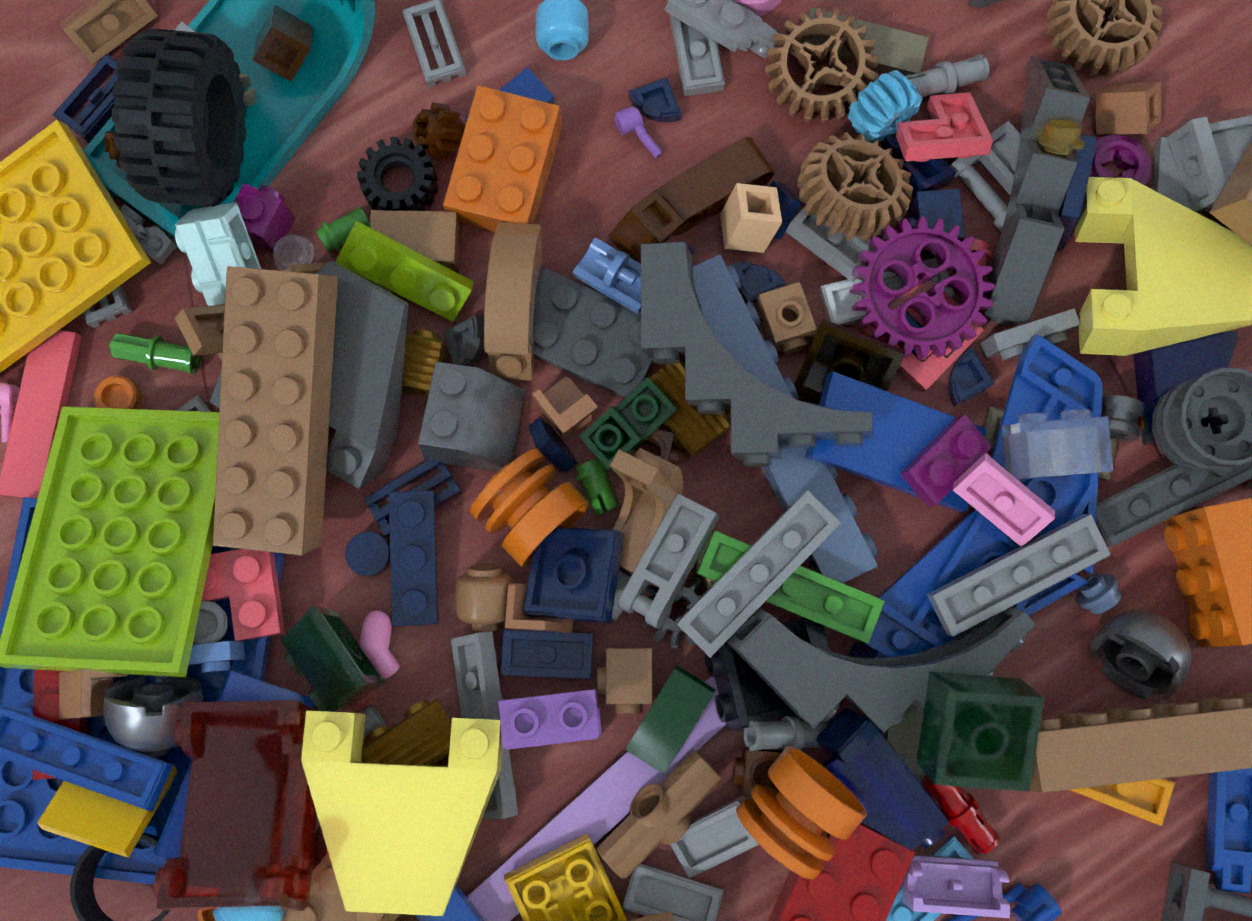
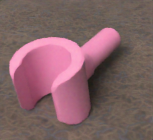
(8, 401)

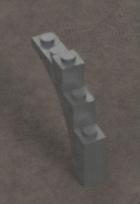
(714, 380)
(879, 688)

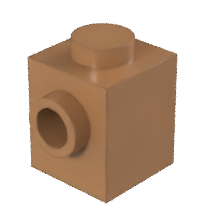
(786, 318)
(626, 678)

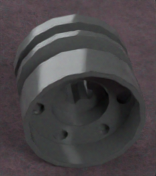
(1216, 396)

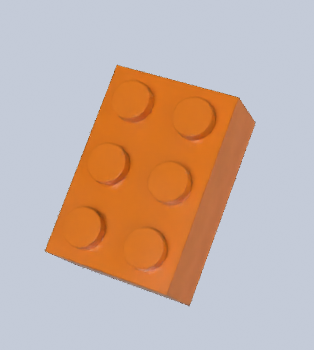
(503, 159)
(1215, 571)

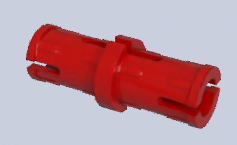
(964, 814)

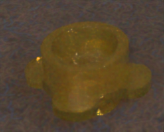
(1061, 136)

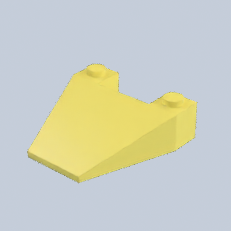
(1180, 269)
(398, 828)

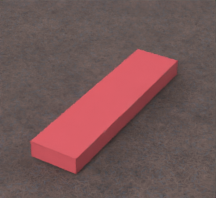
(37, 412)

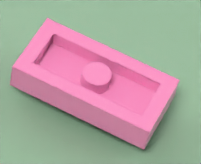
(1003, 500)

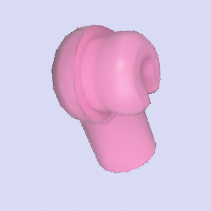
(375, 643)

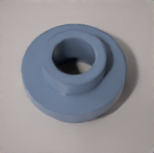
(1099, 593)

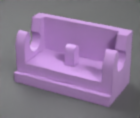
(955, 886)

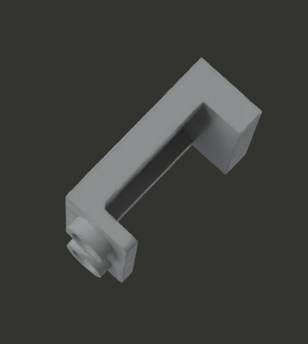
(1208, 155)

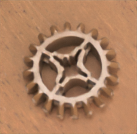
(1122, 42)
(809, 55)
(854, 186)

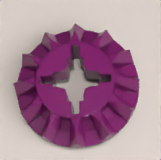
(1128, 156)

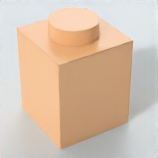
(750, 217)

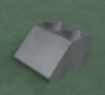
(470, 418)

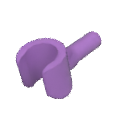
(631, 120)

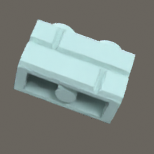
(212, 242)

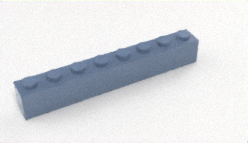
(734, 324)

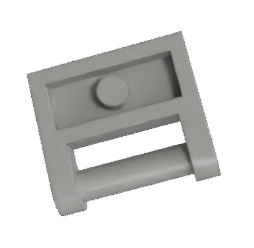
(1000, 164)

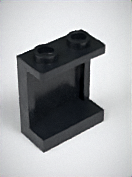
(743, 692)

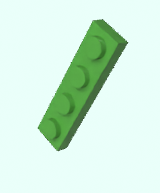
(803, 592)

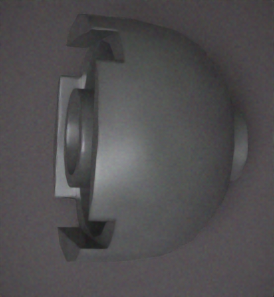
(1143, 653)
(146, 714)

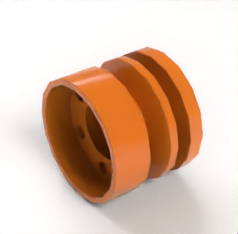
(522, 500)
(794, 819)

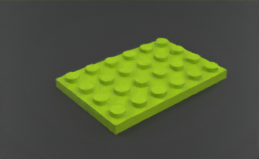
(117, 544)

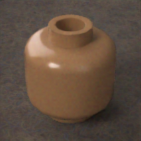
(482, 596)

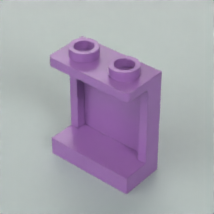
(550, 719)

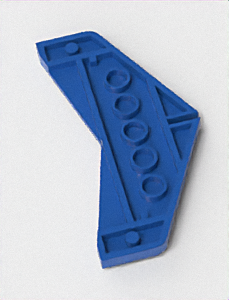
(1043, 382)

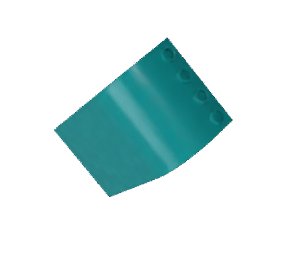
(283, 109)

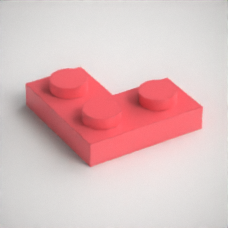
(952, 132)
(253, 591)

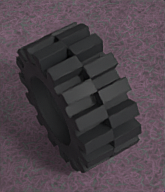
(395, 156)

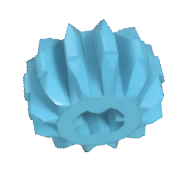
(883, 105)

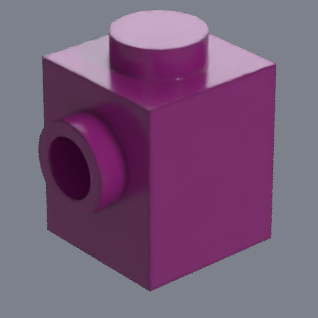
(264, 215)

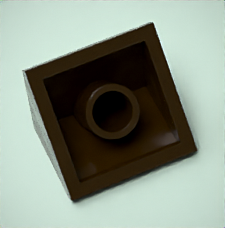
(848, 354)

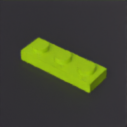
(404, 271)

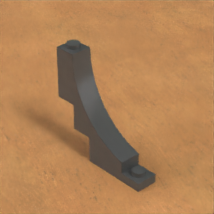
(1038, 189)

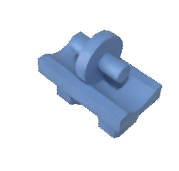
(611, 274)

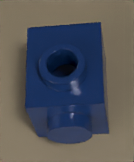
(936, 205)

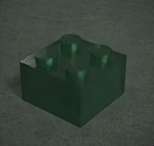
(979, 731)

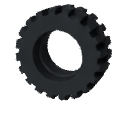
(179, 117)

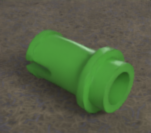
(335, 233)
(597, 484)

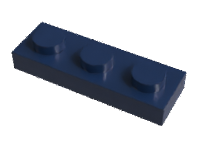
(413, 558)

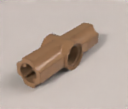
(659, 814)

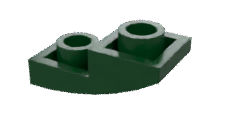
(629, 422)
(670, 719)

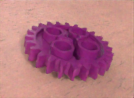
(941, 321)

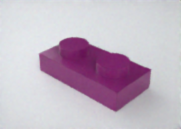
(945, 460)

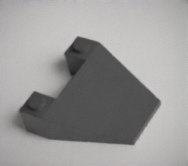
(364, 377)

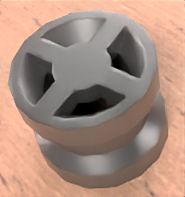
(1122, 416)

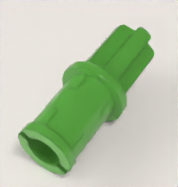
(154, 352)

